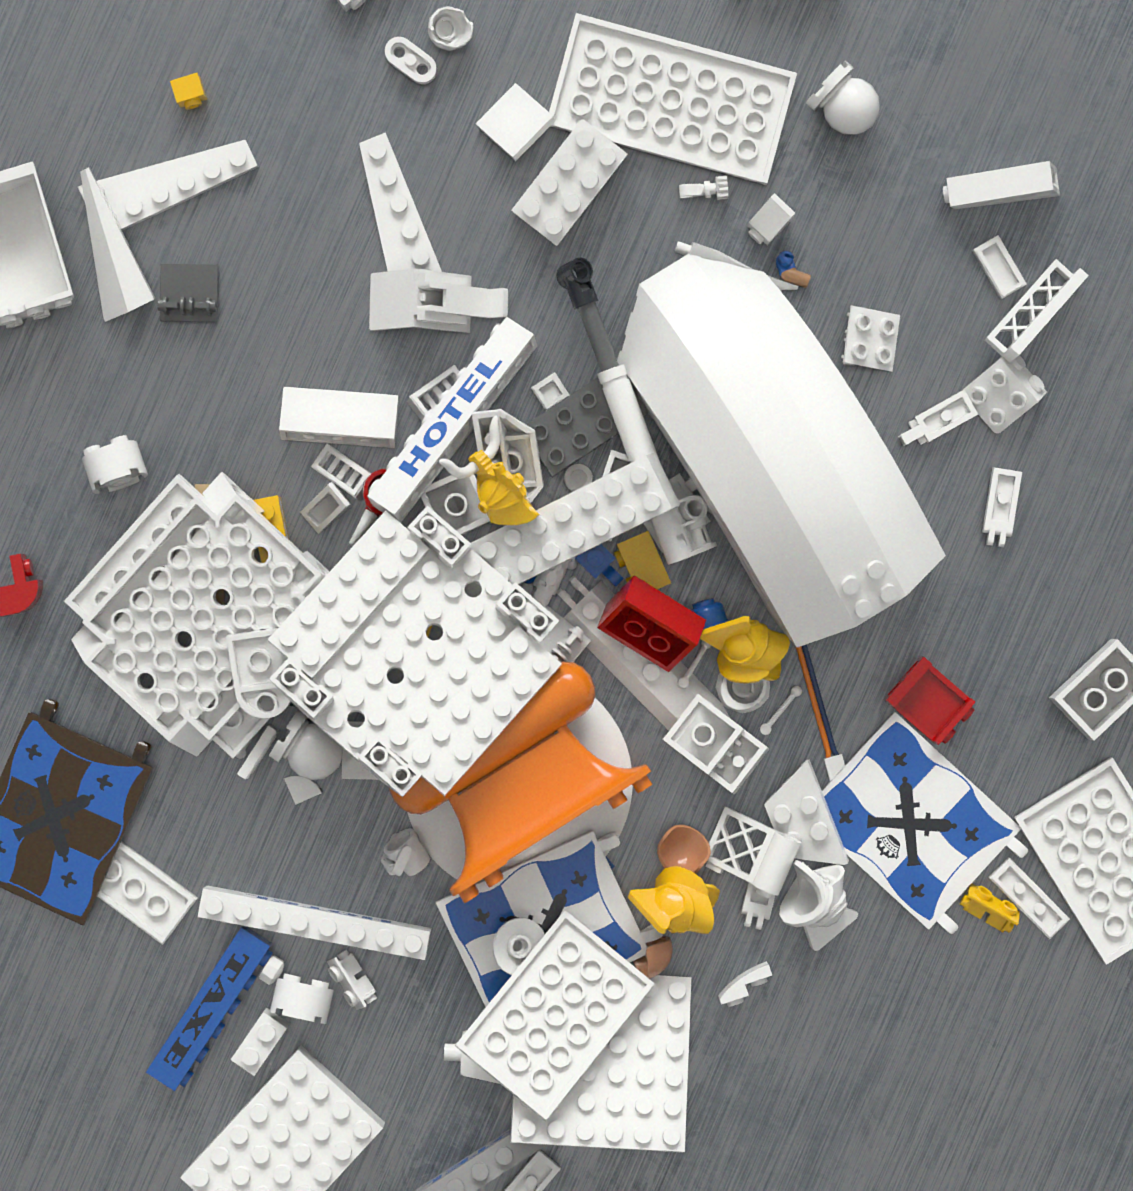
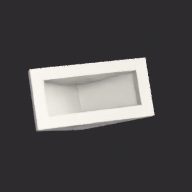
(326, 508)

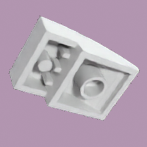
(716, 744)

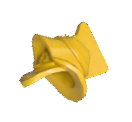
(747, 650)
(677, 902)

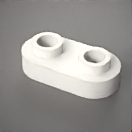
(411, 61)

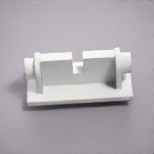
(355, 990)

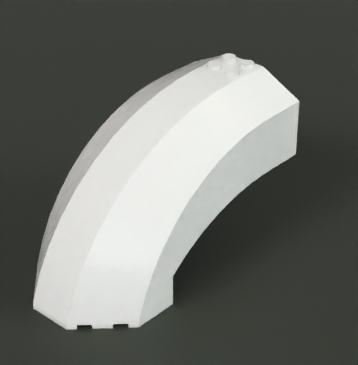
(776, 447)

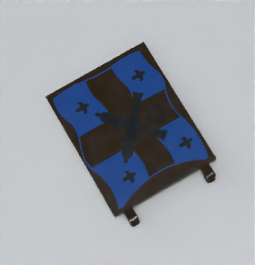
(64, 813)

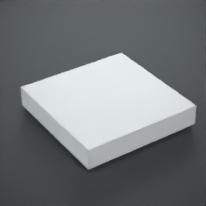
(515, 121)

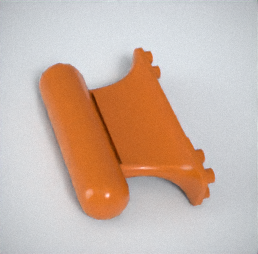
(527, 781)

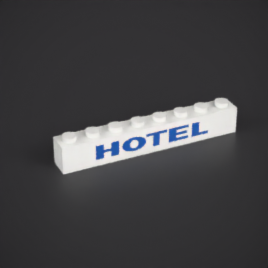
(452, 419)
(314, 922)

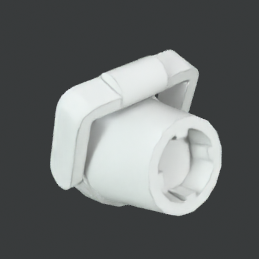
(404, 854)

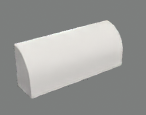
(339, 417)

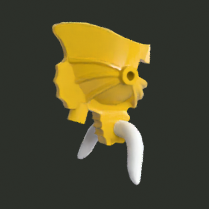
(498, 490)

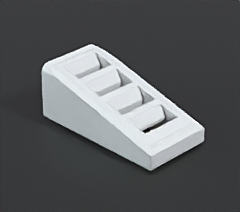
(414, 402)
(323, 458)

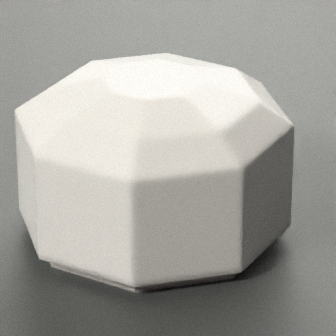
(272, 970)

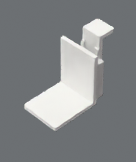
(431, 301)

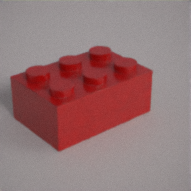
(651, 623)

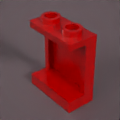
(930, 701)

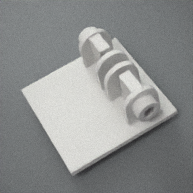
(871, 338)
(564, 640)

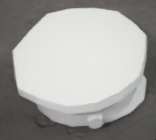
(741, 696)

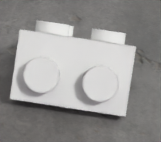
(1004, 393)

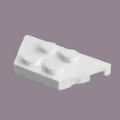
(803, 813)

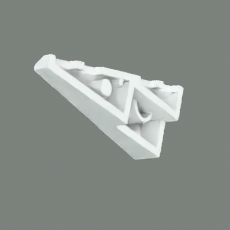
(117, 271)

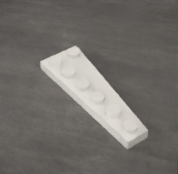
(159, 187)
(398, 221)

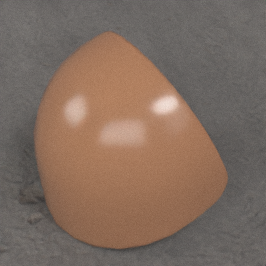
(683, 848)
(657, 957)

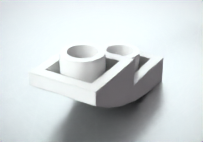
(736, 989)

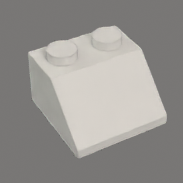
(456, 503)

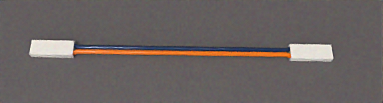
(832, 763)

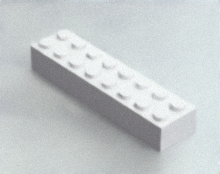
(578, 522)

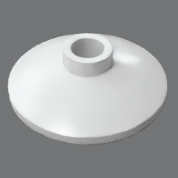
(528, 936)

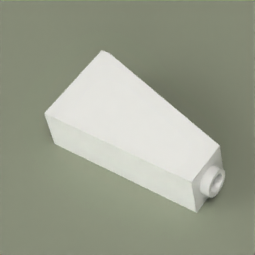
(1002, 186)

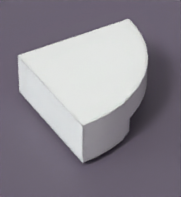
(302, 788)

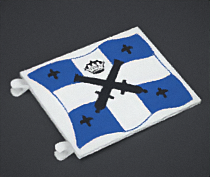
(916, 822)
(541, 889)

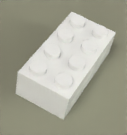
(569, 182)

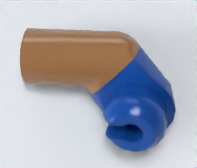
(788, 271)

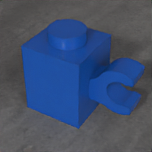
(598, 561)

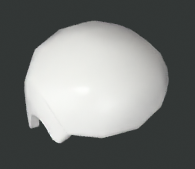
(449, 28)

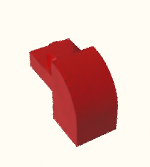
(24, 593)

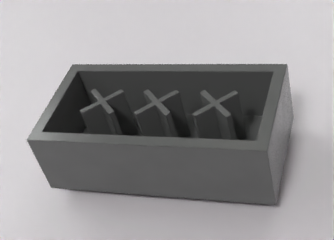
(575, 427)

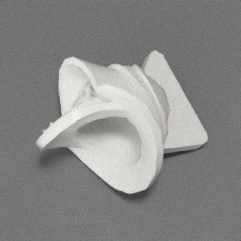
(817, 903)

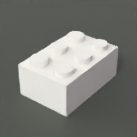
(1098, 690)

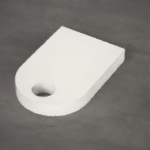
(252, 665)

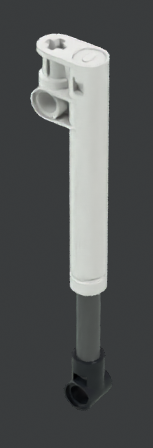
(677, 530)

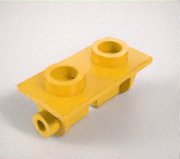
(1002, 913)

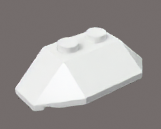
(516, 449)

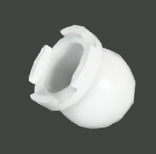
(847, 102)
(308, 749)

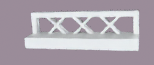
(1045, 313)

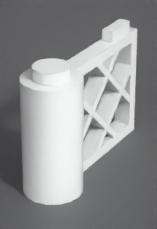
(769, 866)

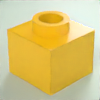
(189, 91)

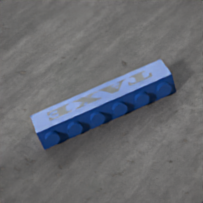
(209, 1008)

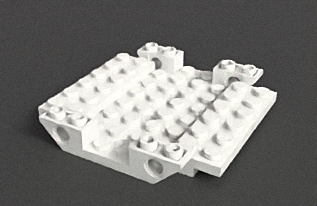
(166, 582)
(375, 618)

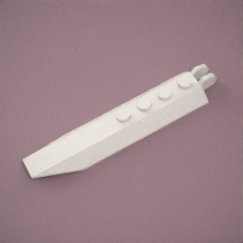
(643, 678)

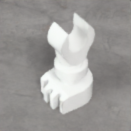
(719, 188)

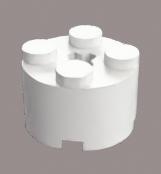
(114, 464)
(302, 999)

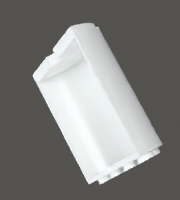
(30, 257)

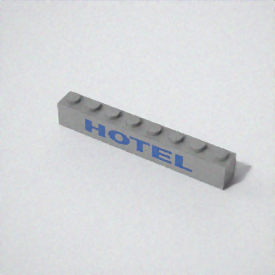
(482, 1165)

